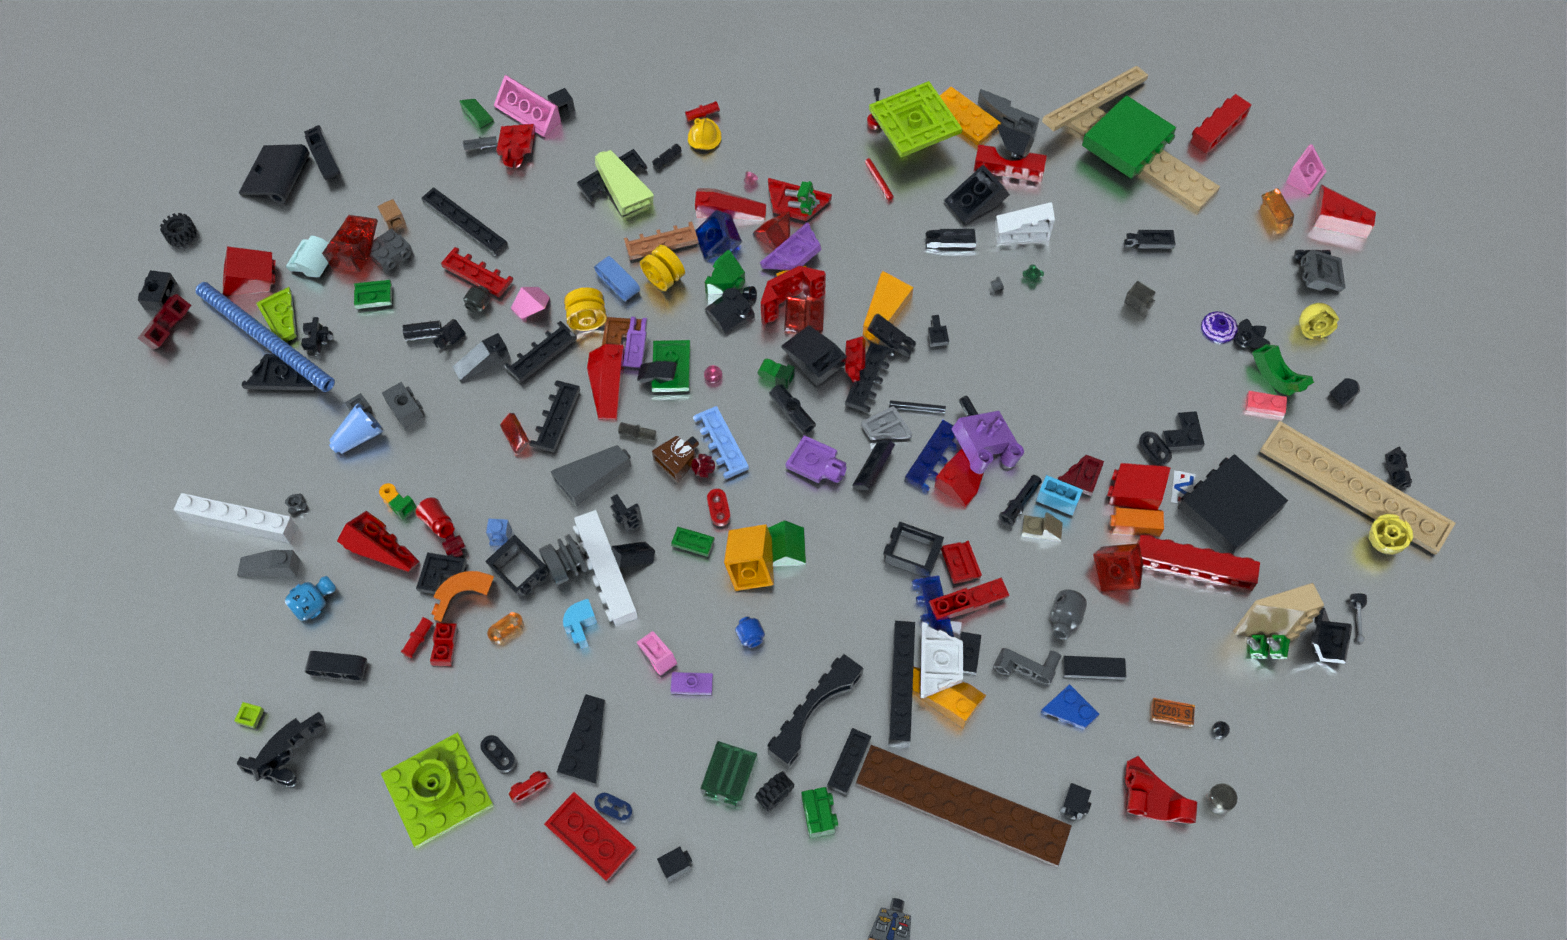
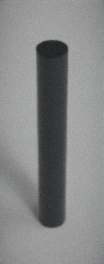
(917, 406)

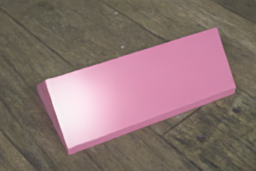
(527, 106)

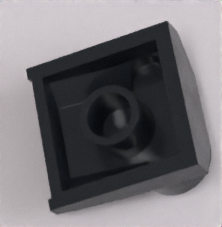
(730, 310)

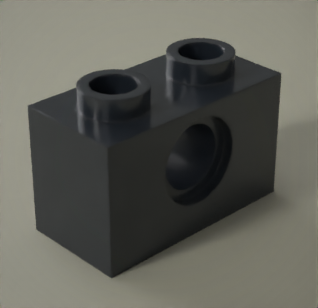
(156, 290)

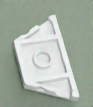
(939, 661)

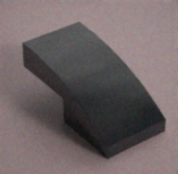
(660, 371)

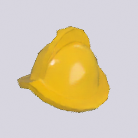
(704, 134)

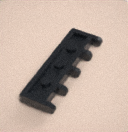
(594, 183)
(541, 353)
(862, 389)
(556, 417)

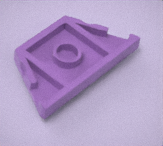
(794, 251)

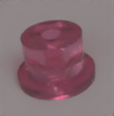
(750, 178)

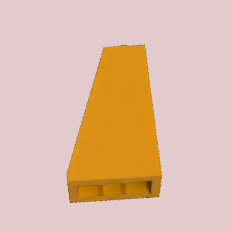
(888, 301)

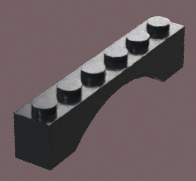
(841, 678)
(902, 684)

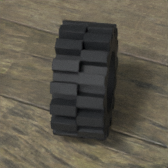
(179, 237)
(774, 791)

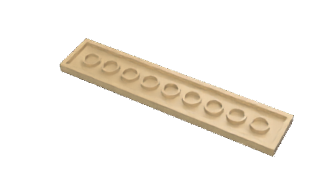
(1164, 170)
(1355, 485)

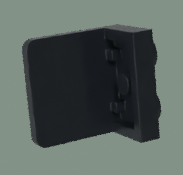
(1331, 639)

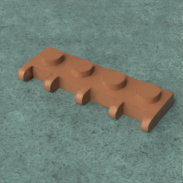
(672, 239)

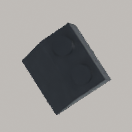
(1015, 142)

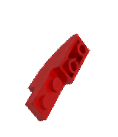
(969, 600)

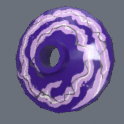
(1216, 331)

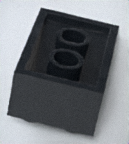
(977, 195)

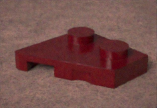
(1084, 474)

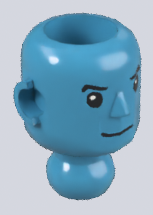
(308, 600)

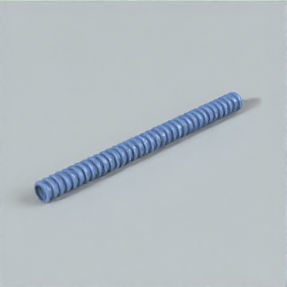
(265, 337)

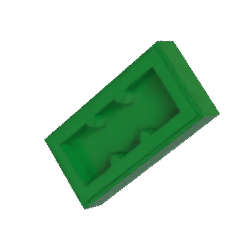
(692, 541)

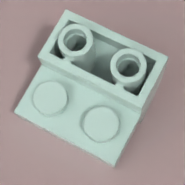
(309, 257)

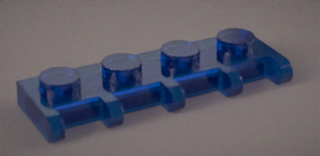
(931, 455)
(932, 589)

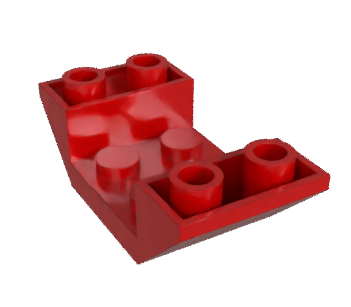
(789, 284)

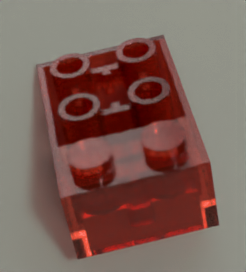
(351, 244)

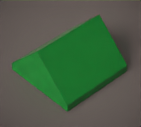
(788, 544)

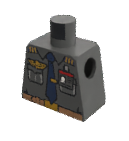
(891, 923)

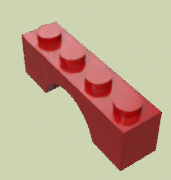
(1029, 168)

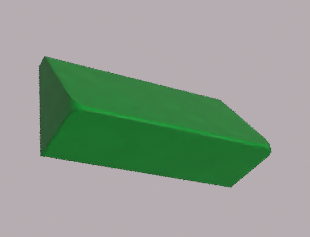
(476, 112)

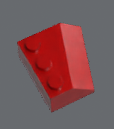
(1343, 214)

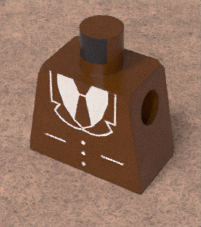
(676, 456)

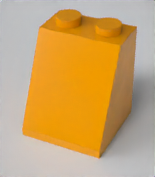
(749, 557)

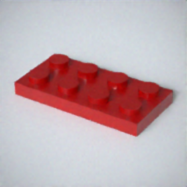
(590, 836)

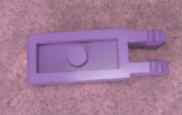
(635, 344)

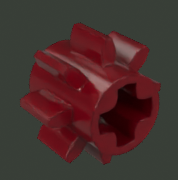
(703, 465)
(453, 545)

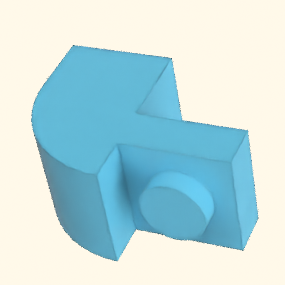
(576, 618)

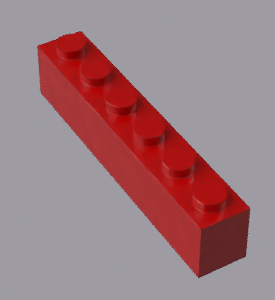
(1199, 563)

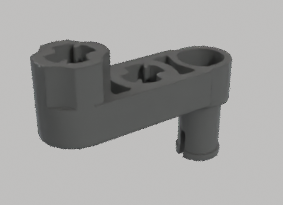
(1011, 660)

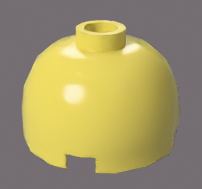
(1318, 320)
(1390, 534)

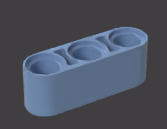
(617, 278)

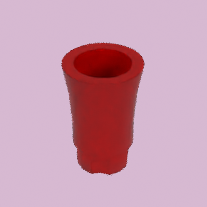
(434, 516)

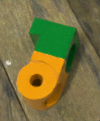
(395, 501)

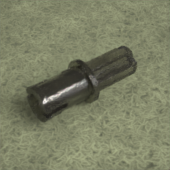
(636, 431)

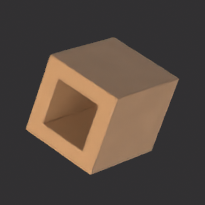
(391, 214)

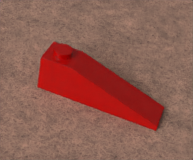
(741, 208)

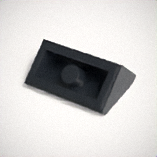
(633, 554)

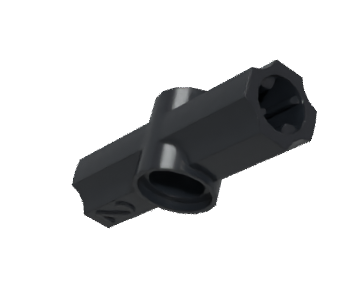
(798, 417)

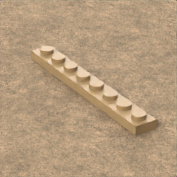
(1094, 98)

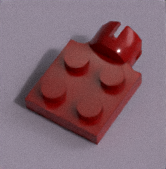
(515, 143)

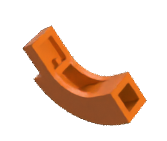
(463, 581)

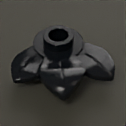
(1253, 334)

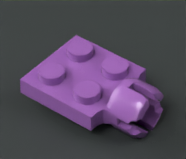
(816, 461)

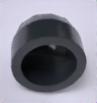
(750, 293)
(1216, 730)

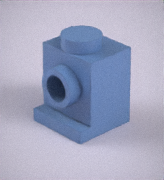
(498, 531)

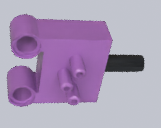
(985, 436)

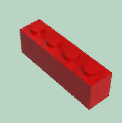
(1220, 123)

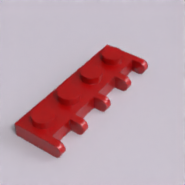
(476, 273)

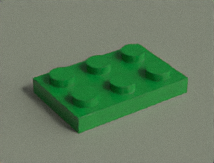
(678, 352)

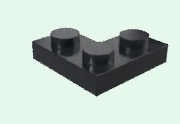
(1189, 433)
(435, 567)

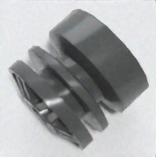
(563, 559)

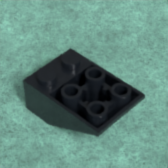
(815, 354)

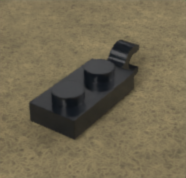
(1151, 239)

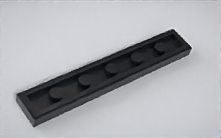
(464, 221)

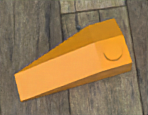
(955, 703)

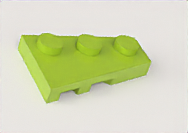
(279, 314)

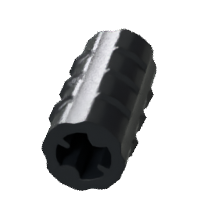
(422, 330)

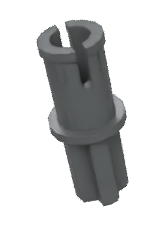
(485, 142)

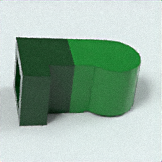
(777, 372)

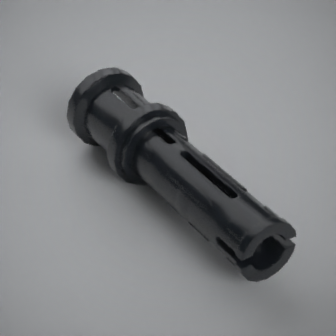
(1016, 505)

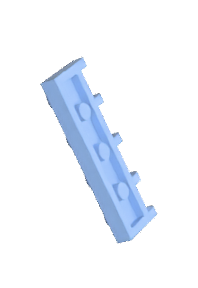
(723, 441)

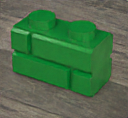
(818, 812)

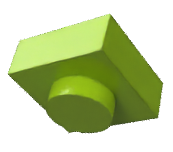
(249, 715)

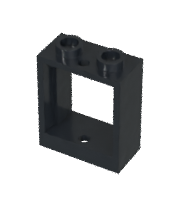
(917, 534)
(505, 553)

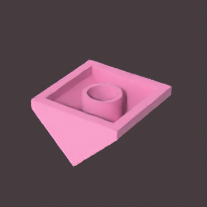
(1307, 171)

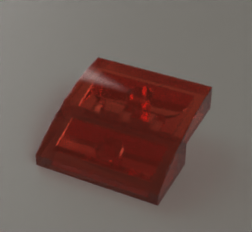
(803, 313)

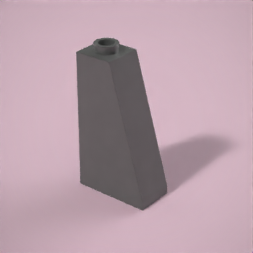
(591, 473)

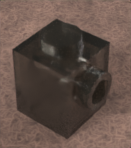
(1140, 297)

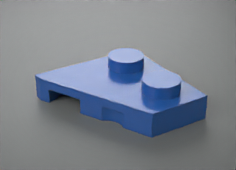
(1071, 708)

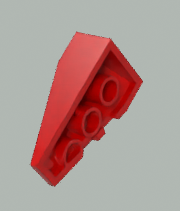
(606, 378)
(959, 480)
(368, 538)

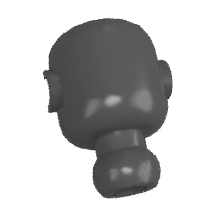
(1067, 612)

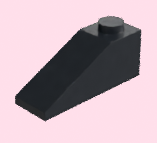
(481, 357)

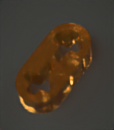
(505, 628)

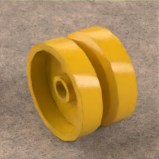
(662, 267)
(585, 309)

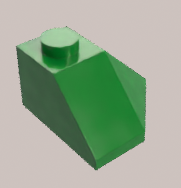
(726, 275)

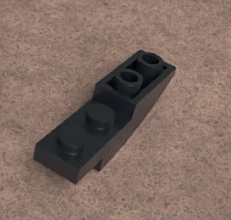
(321, 152)
(280, 747)

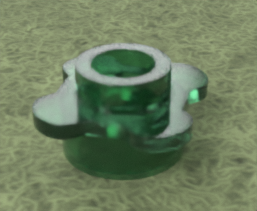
(1032, 278)

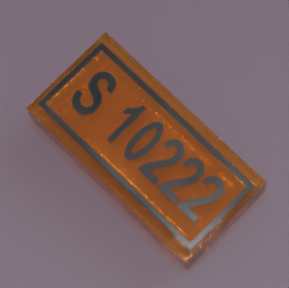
(1172, 712)

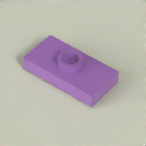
(691, 683)

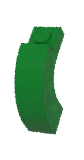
(1277, 373)

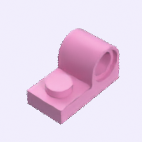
(657, 653)

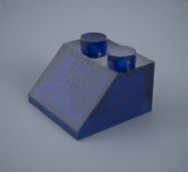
(717, 235)

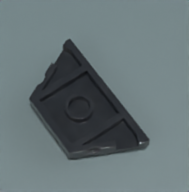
(276, 375)

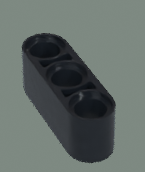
(335, 665)

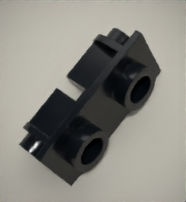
(1397, 467)

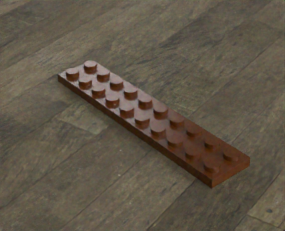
(964, 805)

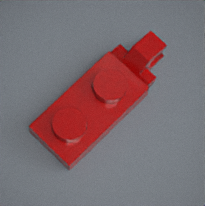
(855, 357)

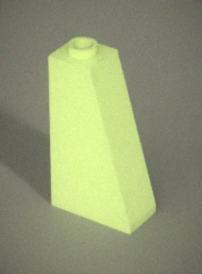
(624, 186)

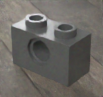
(407, 413)

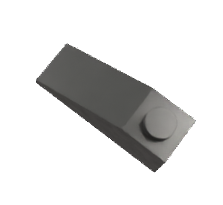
(269, 564)

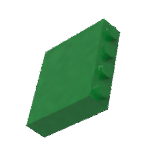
(1129, 137)

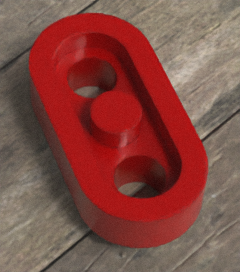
(718, 508)
(522, 790)

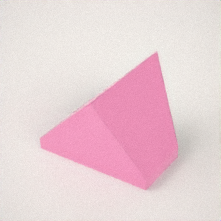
(529, 301)

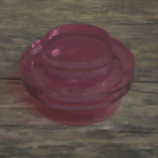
(713, 374)

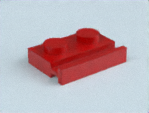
(961, 562)

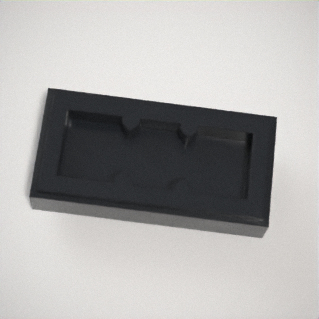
(971, 650)

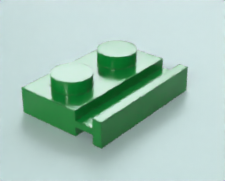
(372, 294)

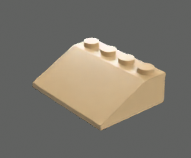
(1282, 613)

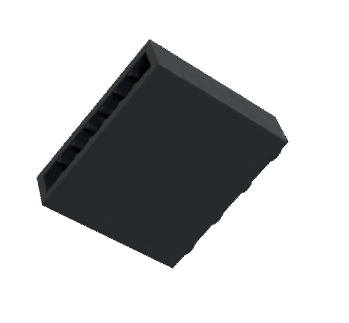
(1232, 504)

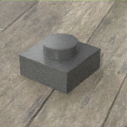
(358, 399)

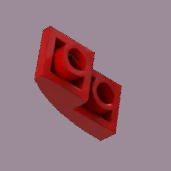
(444, 644)

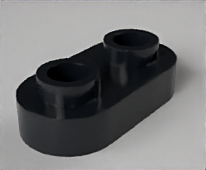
(1156, 448)
(499, 754)

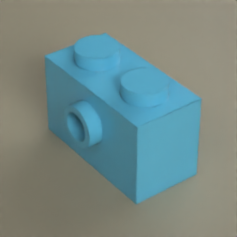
(1059, 495)

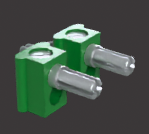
(806, 198)
(1260, 645)

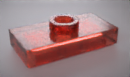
(514, 433)

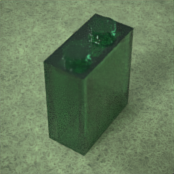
(729, 774)

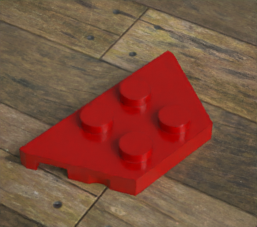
(780, 201)

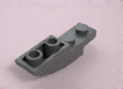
(1009, 117)

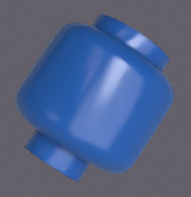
(750, 632)

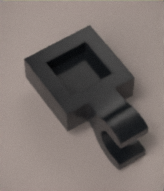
(450, 334)
(937, 334)

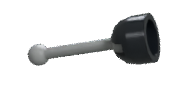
(1359, 601)

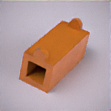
(1137, 522)

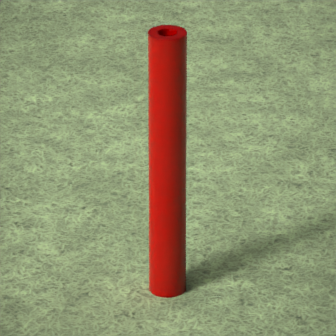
(879, 179)

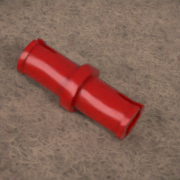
(702, 111)
(417, 637)

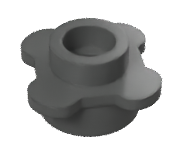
(295, 498)

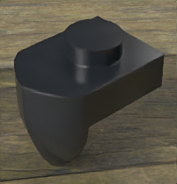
(1345, 391)

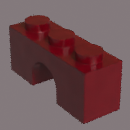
(163, 321)

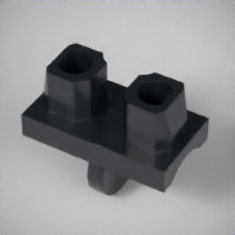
(319, 336)

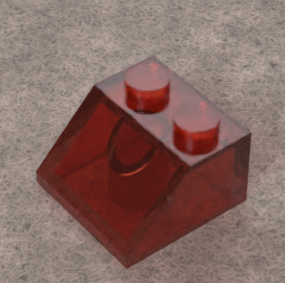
(1119, 567)

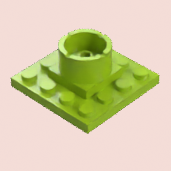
(915, 119)
(436, 790)

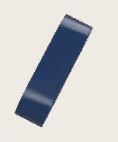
(616, 803)

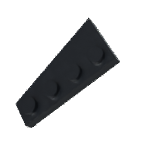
(582, 750)

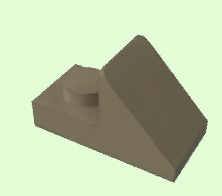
(1042, 528)

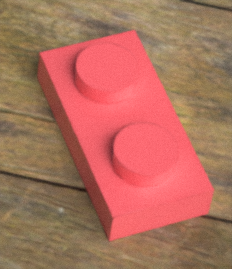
(1266, 403)

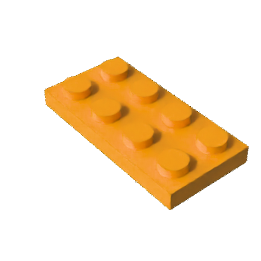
(975, 122)

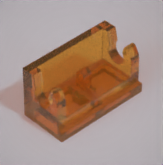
(1278, 207)

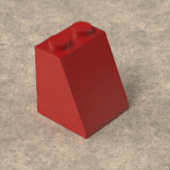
(247, 271)
(1138, 486)

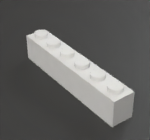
(235, 518)
(605, 567)

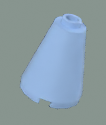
(355, 430)

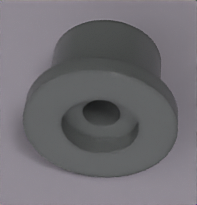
(997, 284)

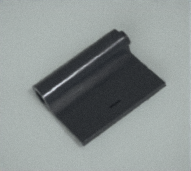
(275, 171)

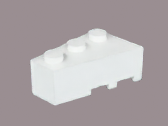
(1025, 224)

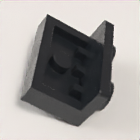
(628, 517)

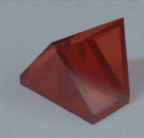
(774, 231)

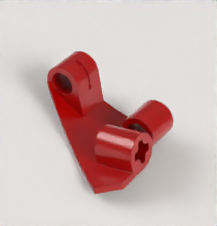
(1154, 798)

